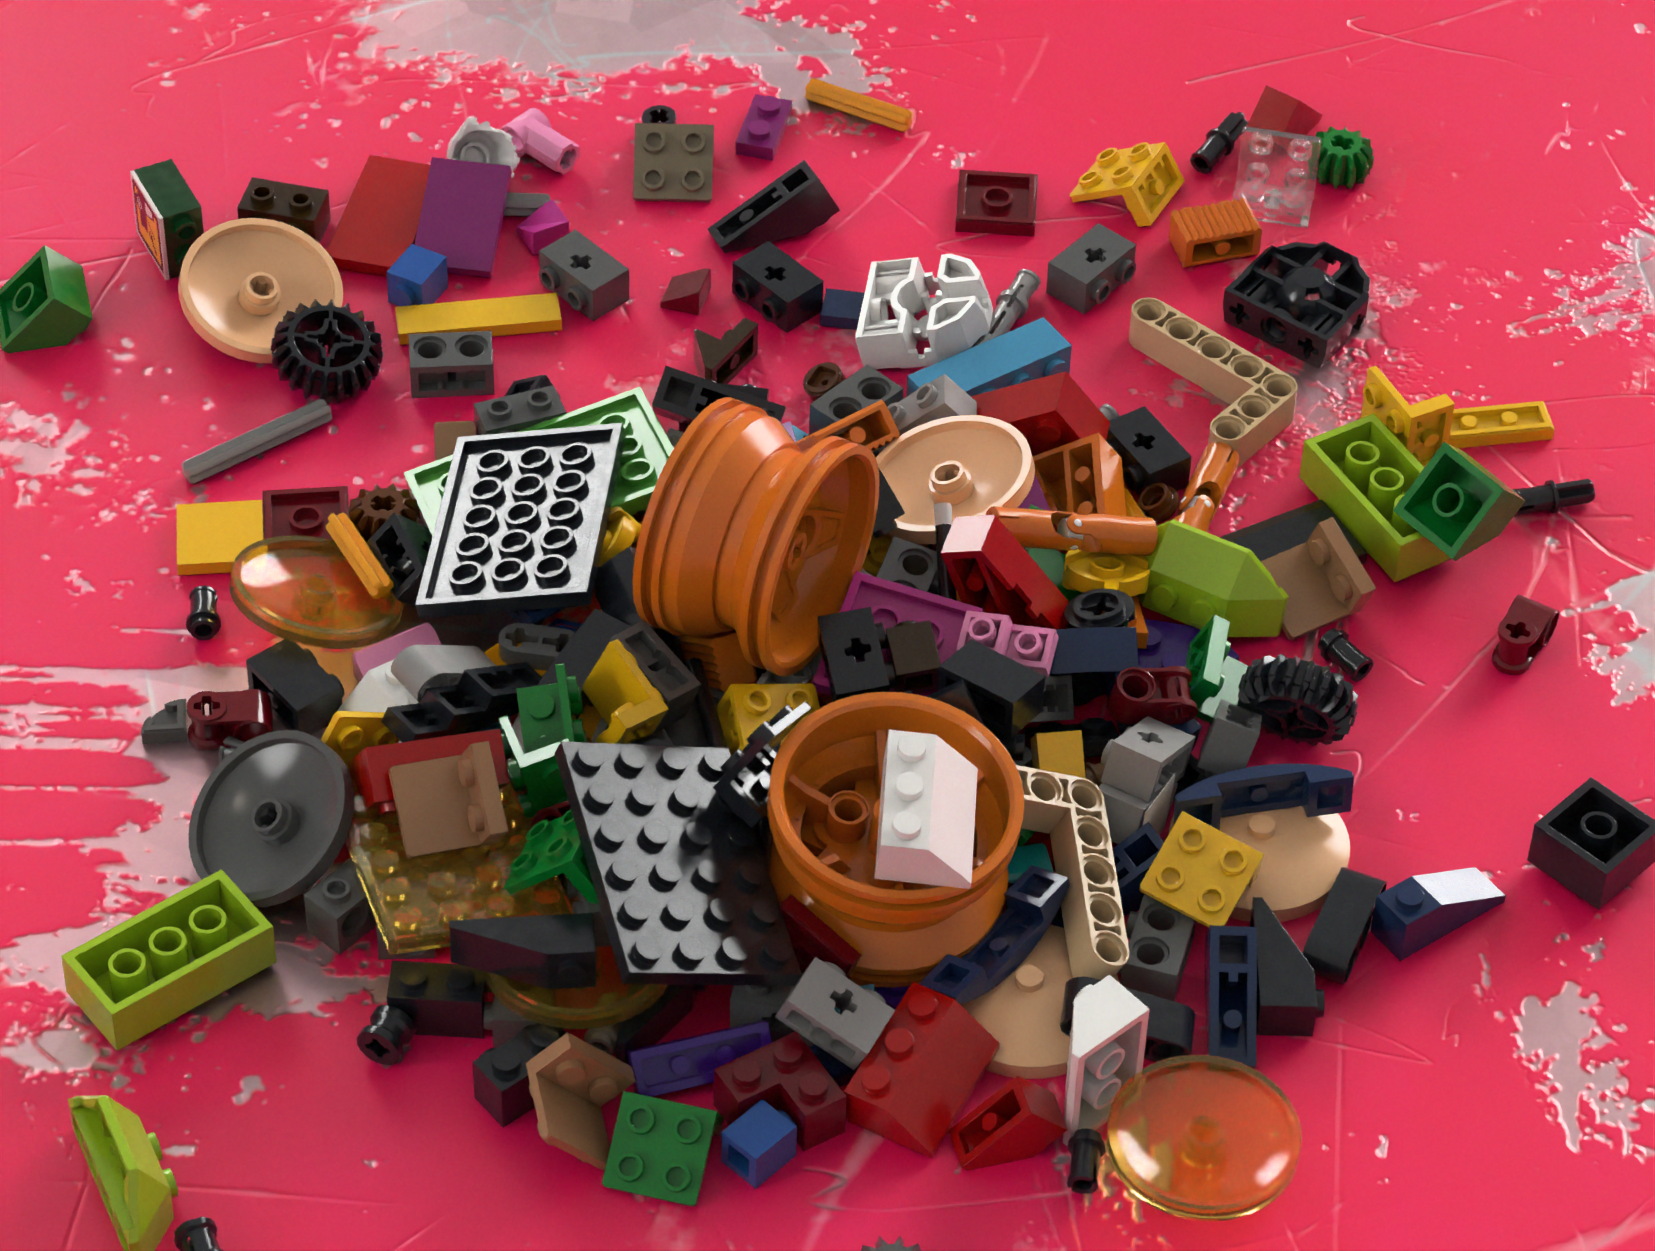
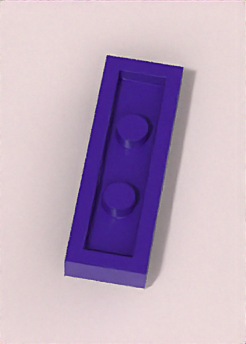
(692, 1059)

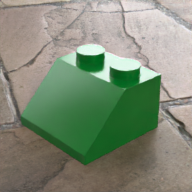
(44, 303)
(1458, 503)

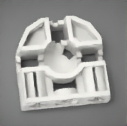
(952, 321)

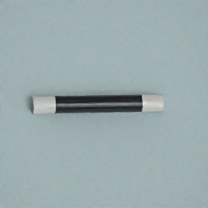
(943, 523)

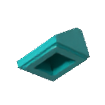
(1025, 857)

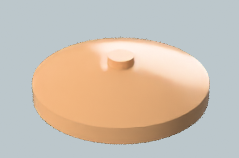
(245, 280)
(958, 462)
(1297, 862)
(1027, 1012)

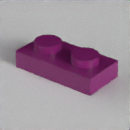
(763, 127)

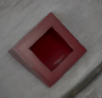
(688, 292)

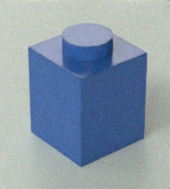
(417, 277)
(759, 1143)

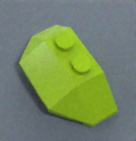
(1207, 576)
(125, 1170)

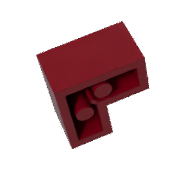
(788, 1080)

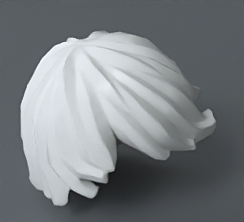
(483, 145)

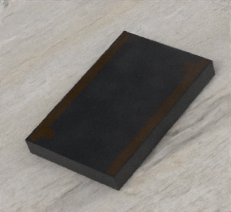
(1288, 531)

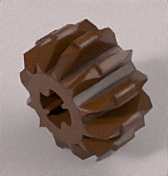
(374, 508)

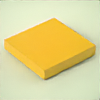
(215, 534)

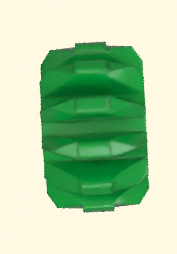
(1344, 157)

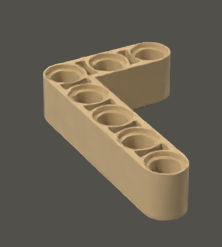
(1258, 393)
(1082, 850)

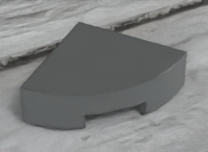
(167, 725)

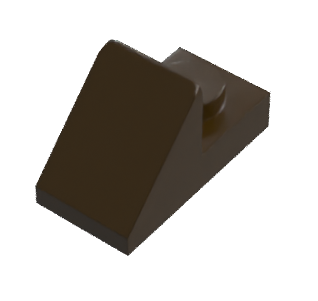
(725, 358)

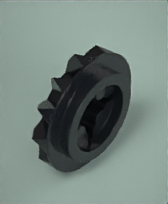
(1085, 609)

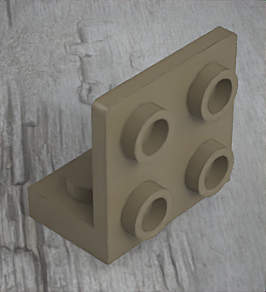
(673, 162)

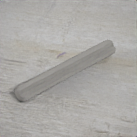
(256, 441)

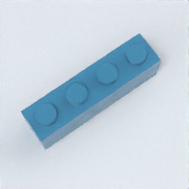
(1003, 361)

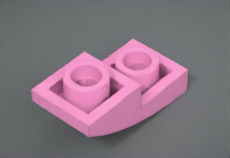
(1024, 644)

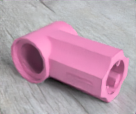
(535, 137)

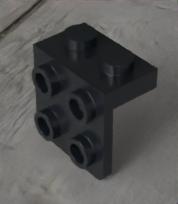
(749, 770)

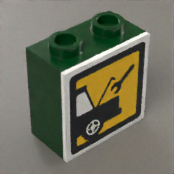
(165, 215)

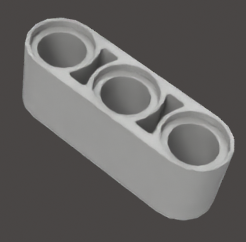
(435, 666)

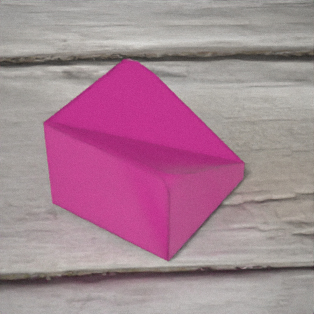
(543, 227)

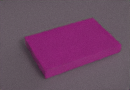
(464, 214)

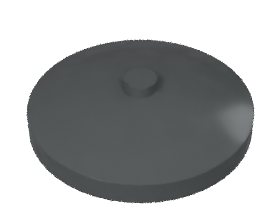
(273, 816)

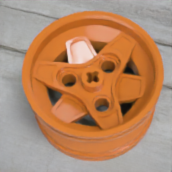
(754, 534)
(829, 805)

